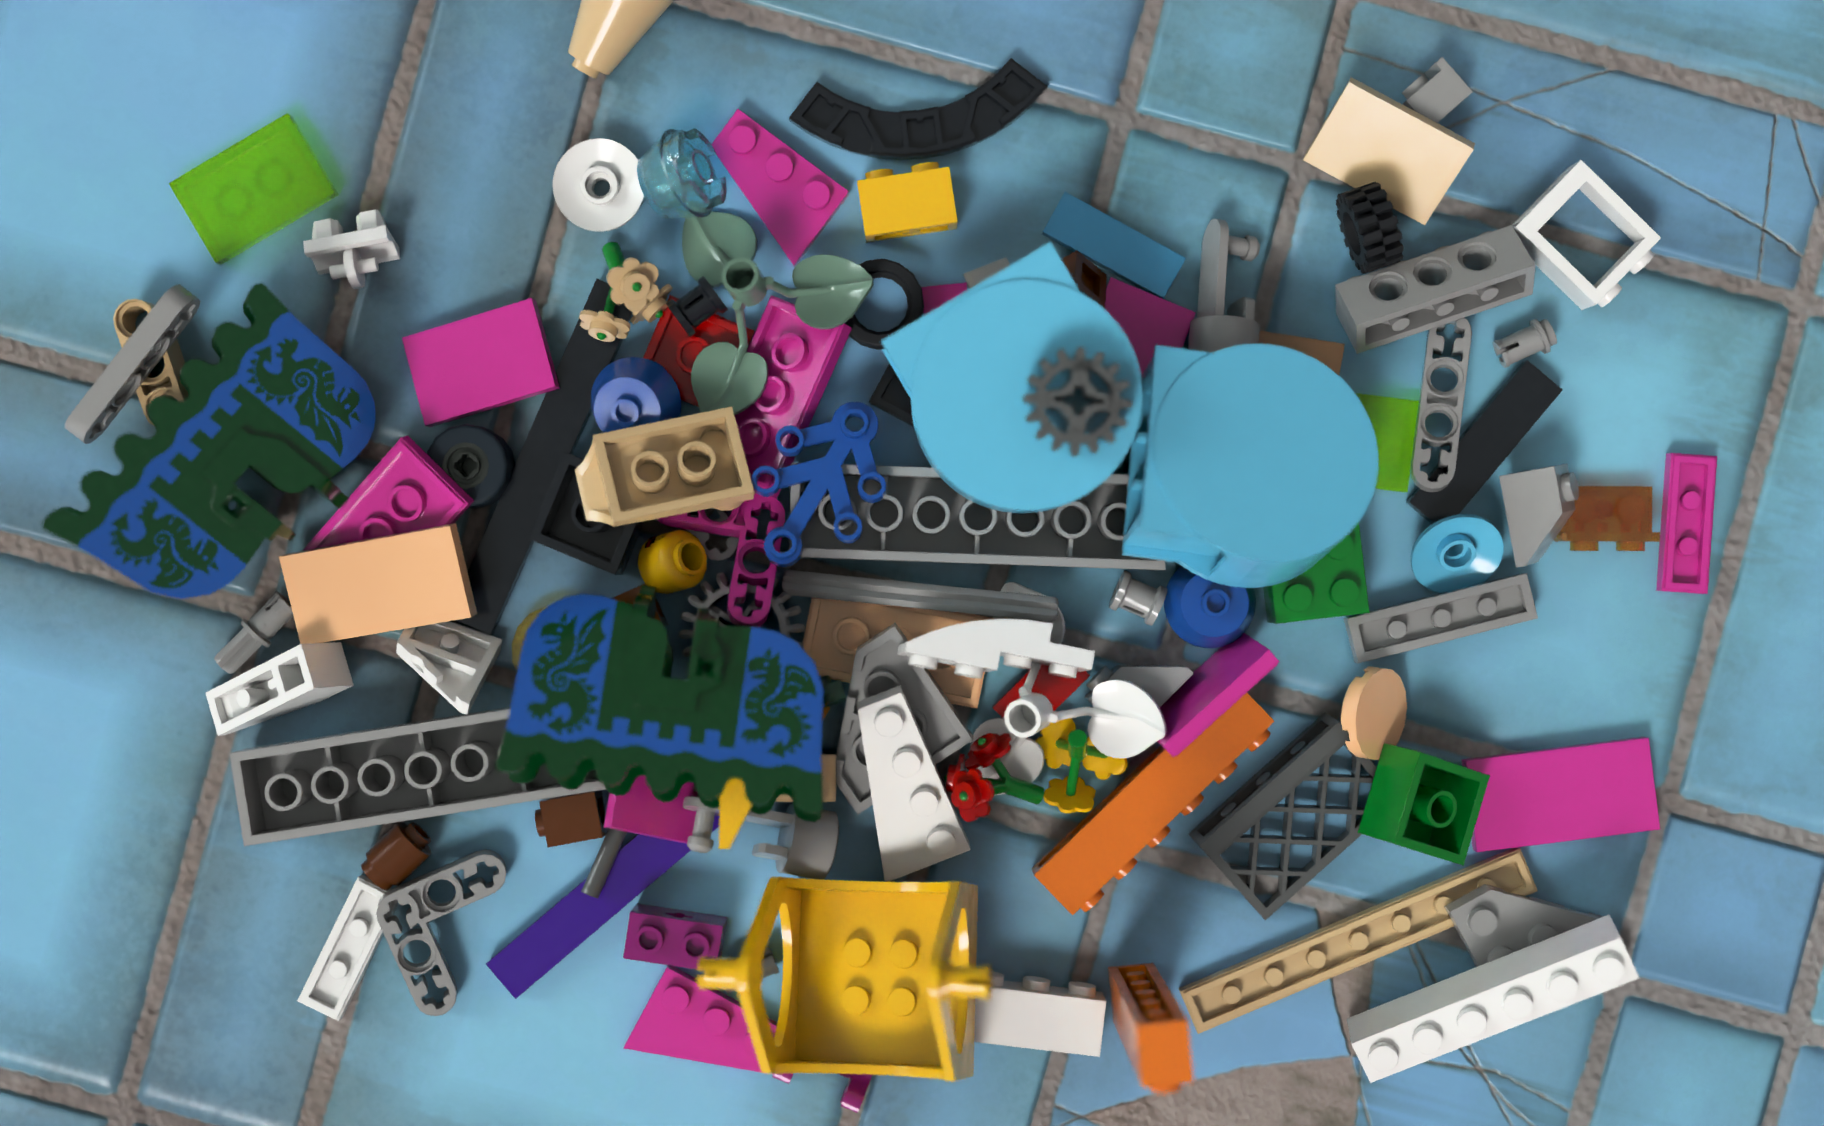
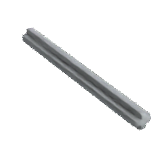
(920, 595)

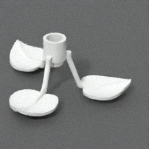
(1121, 723)

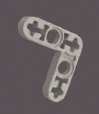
(424, 910)

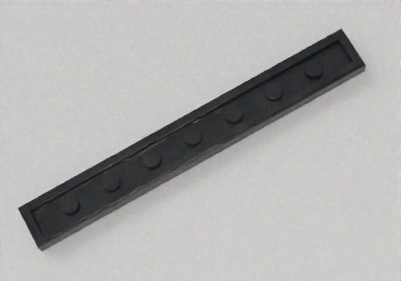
(552, 433)

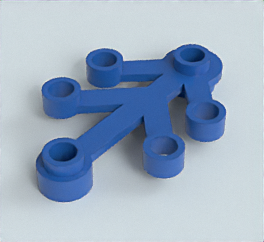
(824, 475)

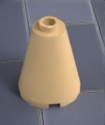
(609, 30)

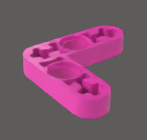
(742, 525)

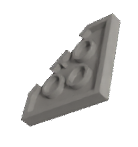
(877, 670)
(1502, 922)

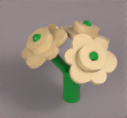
(629, 284)

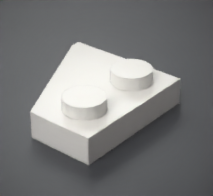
(450, 659)

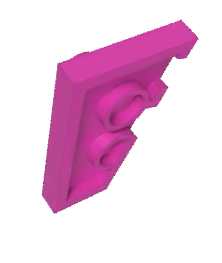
(694, 1024)

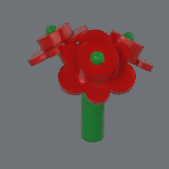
(974, 792)

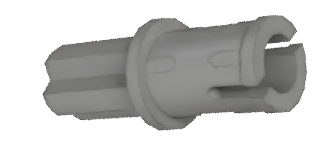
(256, 632)

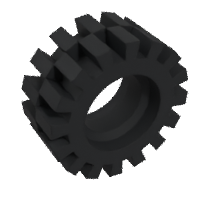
(1369, 227)

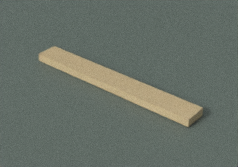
(1347, 943)

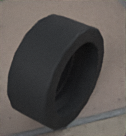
(910, 286)

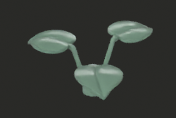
(723, 252)

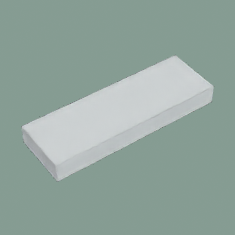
(346, 951)

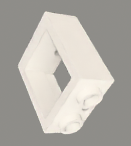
(1556, 266)

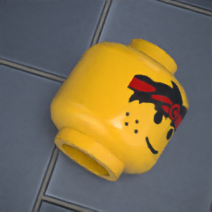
(672, 561)

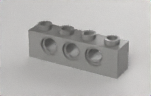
(1434, 288)

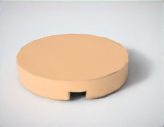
(1374, 712)

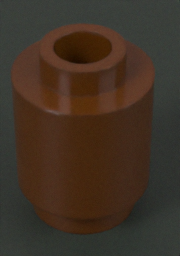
(397, 855)

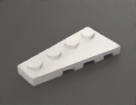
(907, 793)

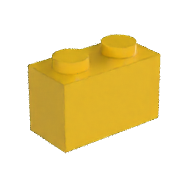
(907, 202)

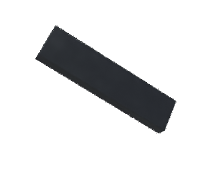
(1489, 441)

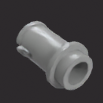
(1526, 342)

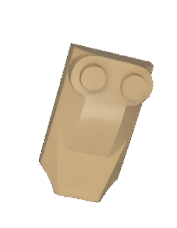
(665, 469)

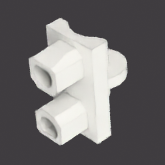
(351, 252)

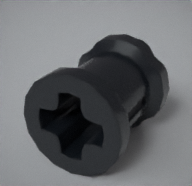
(696, 306)

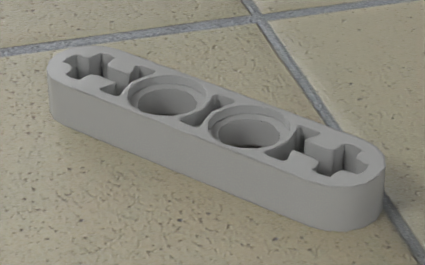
(132, 364)
(1446, 402)

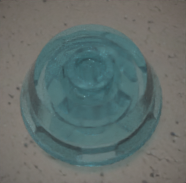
(680, 176)

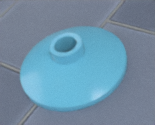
(1468, 563)

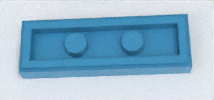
(1113, 245)

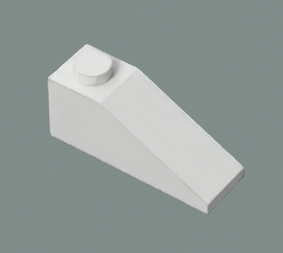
(280, 686)

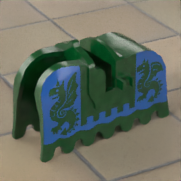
(269, 406)
(603, 699)

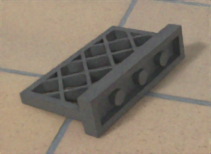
(1264, 792)

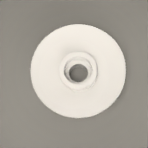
(580, 171)

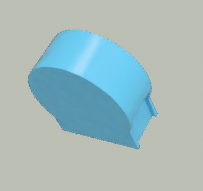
(969, 379)
(1246, 463)

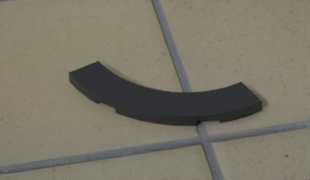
(923, 131)

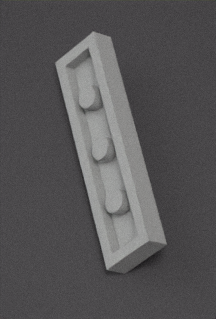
(1440, 618)

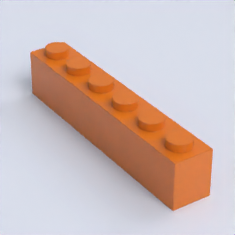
(1144, 806)
(1151, 1027)

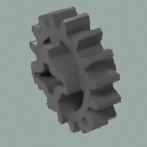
(1077, 379)

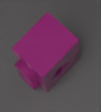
(673, 936)

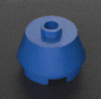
(634, 394)
(1207, 611)

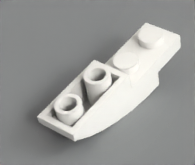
(978, 645)

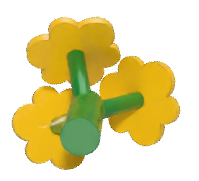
(1069, 747)

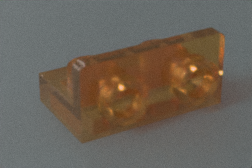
(1610, 515)

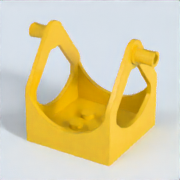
(869, 978)

